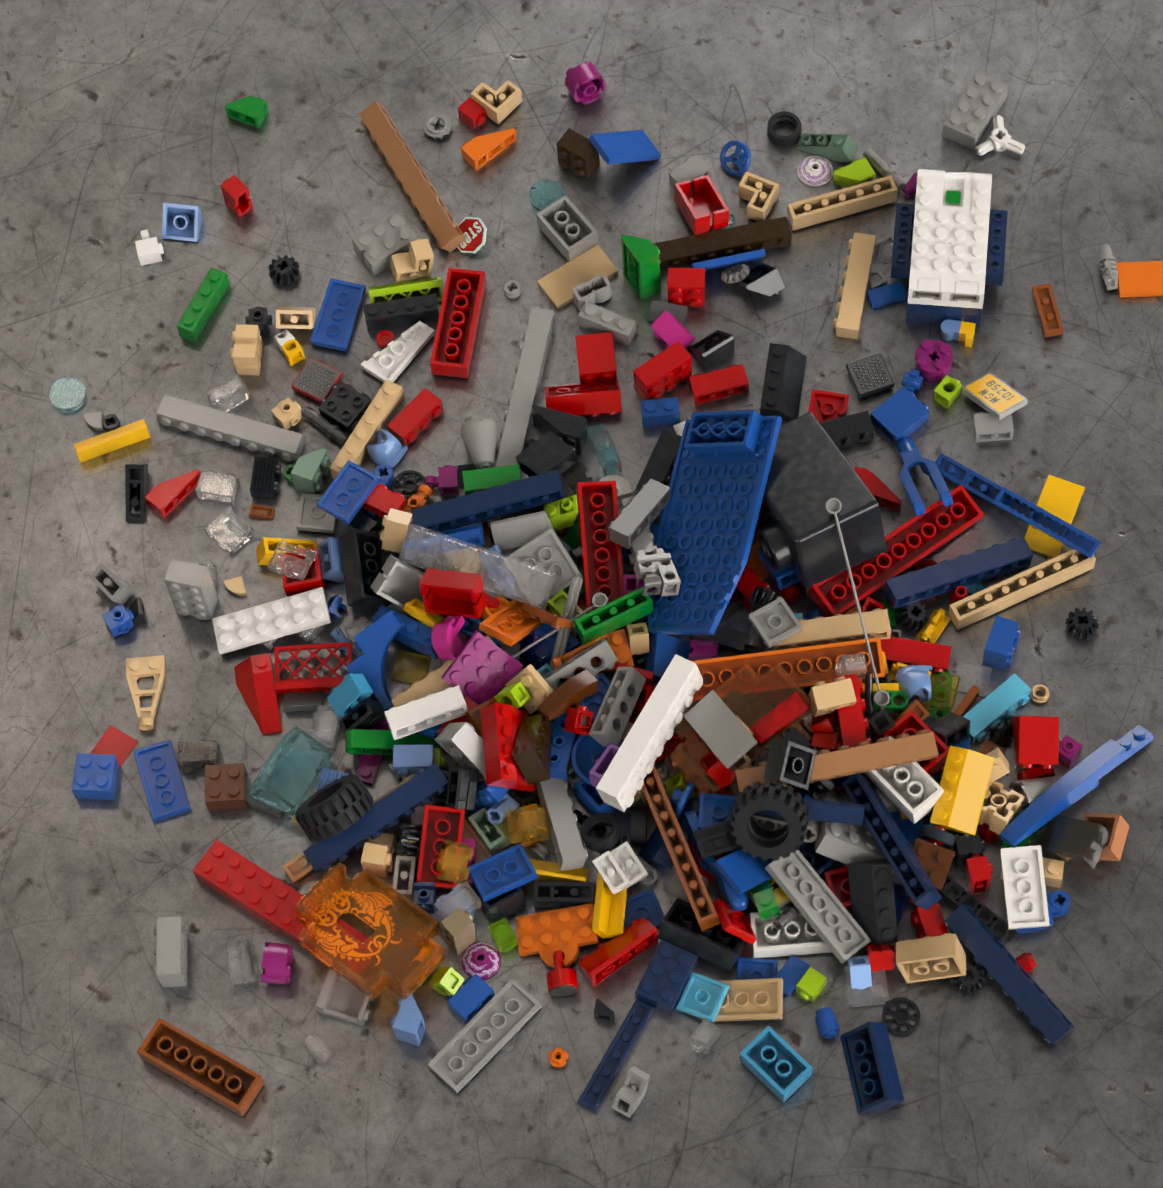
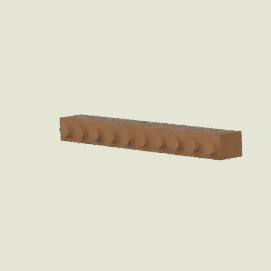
(412, 177)
(857, 759)

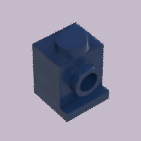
(425, 896)

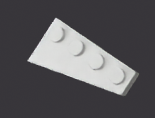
(399, 353)

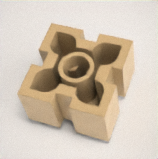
(246, 349)
(1000, 807)

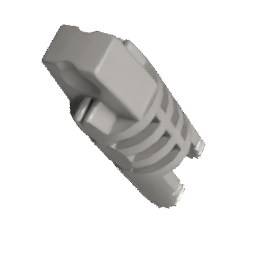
(1108, 267)

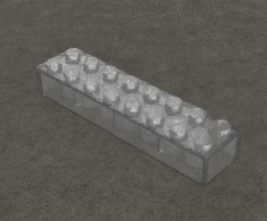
(499, 571)

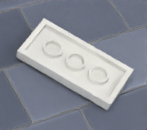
(1024, 887)

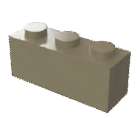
(459, 930)

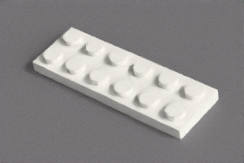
(271, 620)

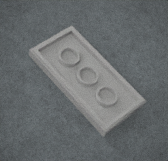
(720, 729)

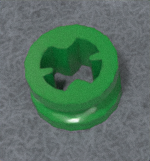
(287, 470)

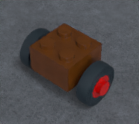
(932, 857)

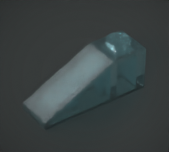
(604, 450)

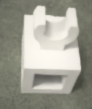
(148, 249)

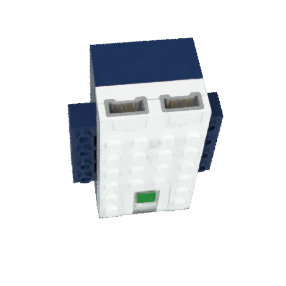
(949, 246)

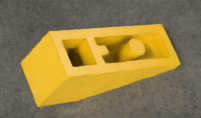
(268, 546)

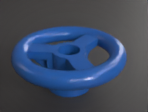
(744, 157)
(682, 799)

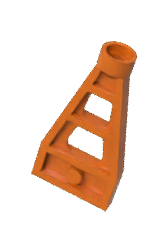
(618, 643)

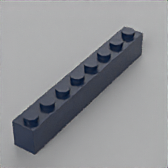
(491, 502)
(958, 572)
(380, 816)
(892, 841)
(1009, 974)

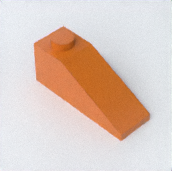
(485, 147)

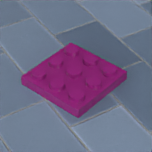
(481, 669)

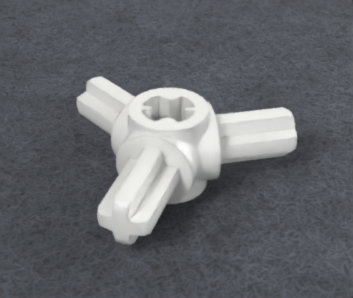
(999, 140)

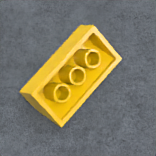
(964, 787)

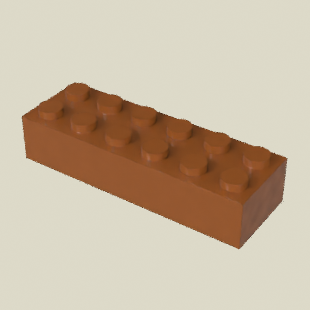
(200, 1067)

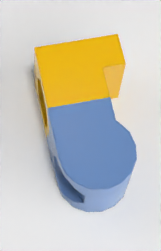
(958, 331)

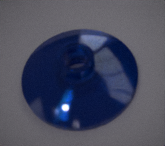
(536, 655)

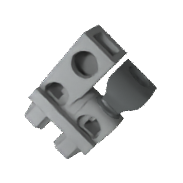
(657, 572)

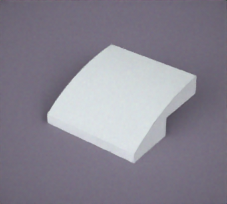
(620, 868)

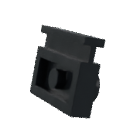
(715, 840)

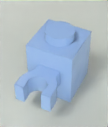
(859, 972)

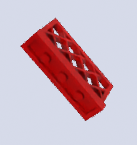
(310, 684)

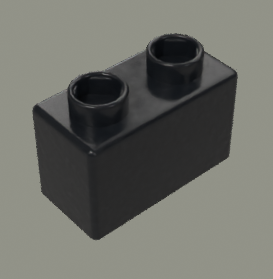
(793, 514)

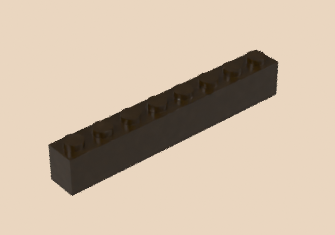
(724, 243)

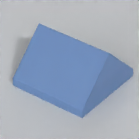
(181, 222)

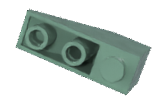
(830, 146)

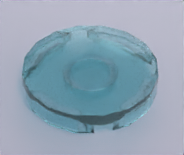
(545, 193)
(67, 394)

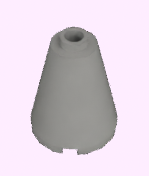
(480, 441)
(1032, 788)

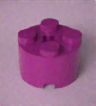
(585, 82)
(933, 360)
(703, 649)
(275, 963)

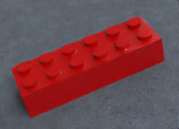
(458, 323)

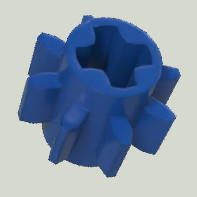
(912, 380)

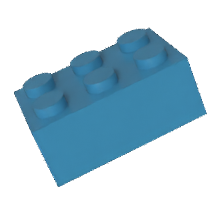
(776, 1064)

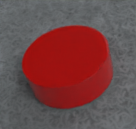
(383, 338)

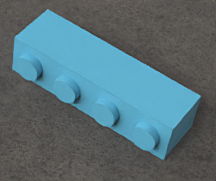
(996, 707)

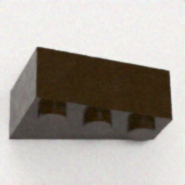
(533, 748)

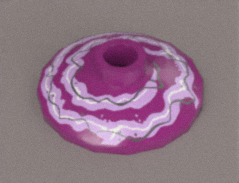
(486, 968)

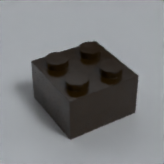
(577, 154)

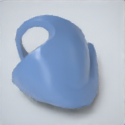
(386, 451)
(914, 680)

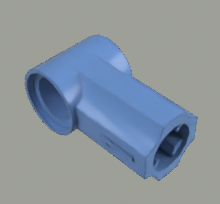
(499, 811)

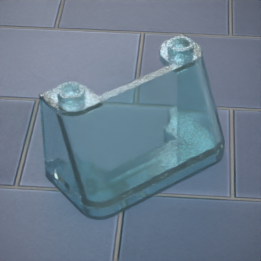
(290, 771)

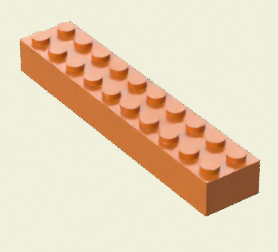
(803, 664)

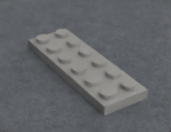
(818, 905)
(484, 1035)

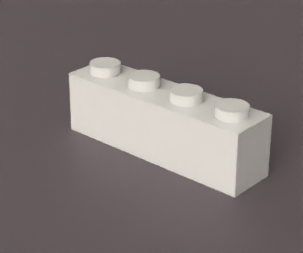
(426, 712)

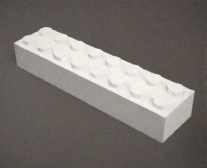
(650, 733)

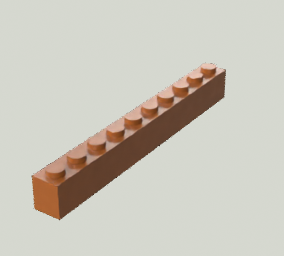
(679, 851)

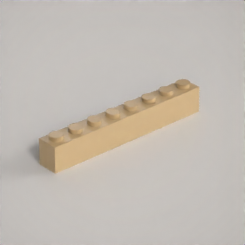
(1019, 588)

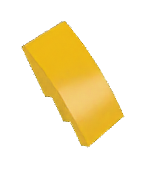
(1061, 500)

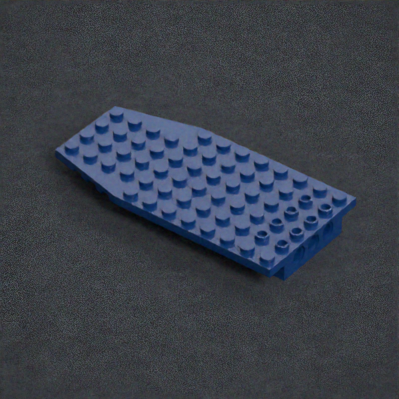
(712, 515)

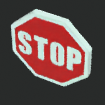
(475, 234)

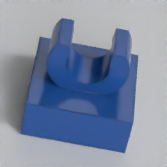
(333, 605)

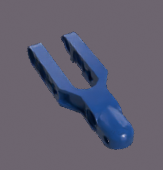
(910, 457)
(734, 901)

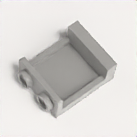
(343, 1000)

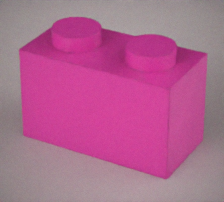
(671, 330)

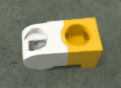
(289, 347)

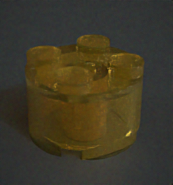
(527, 826)
(454, 861)

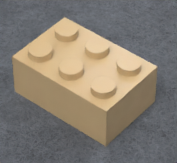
(930, 958)

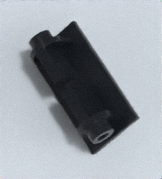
(1000, 736)

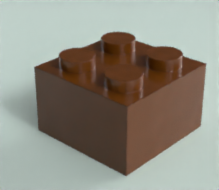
(225, 786)

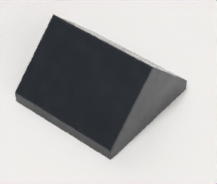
(712, 348)

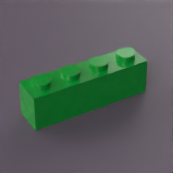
(203, 304)
(613, 616)

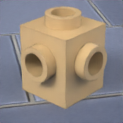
(286, 413)

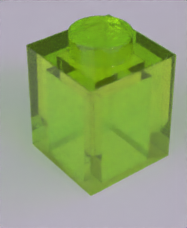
(503, 935)

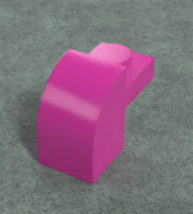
(445, 637)

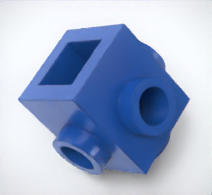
(118, 620)

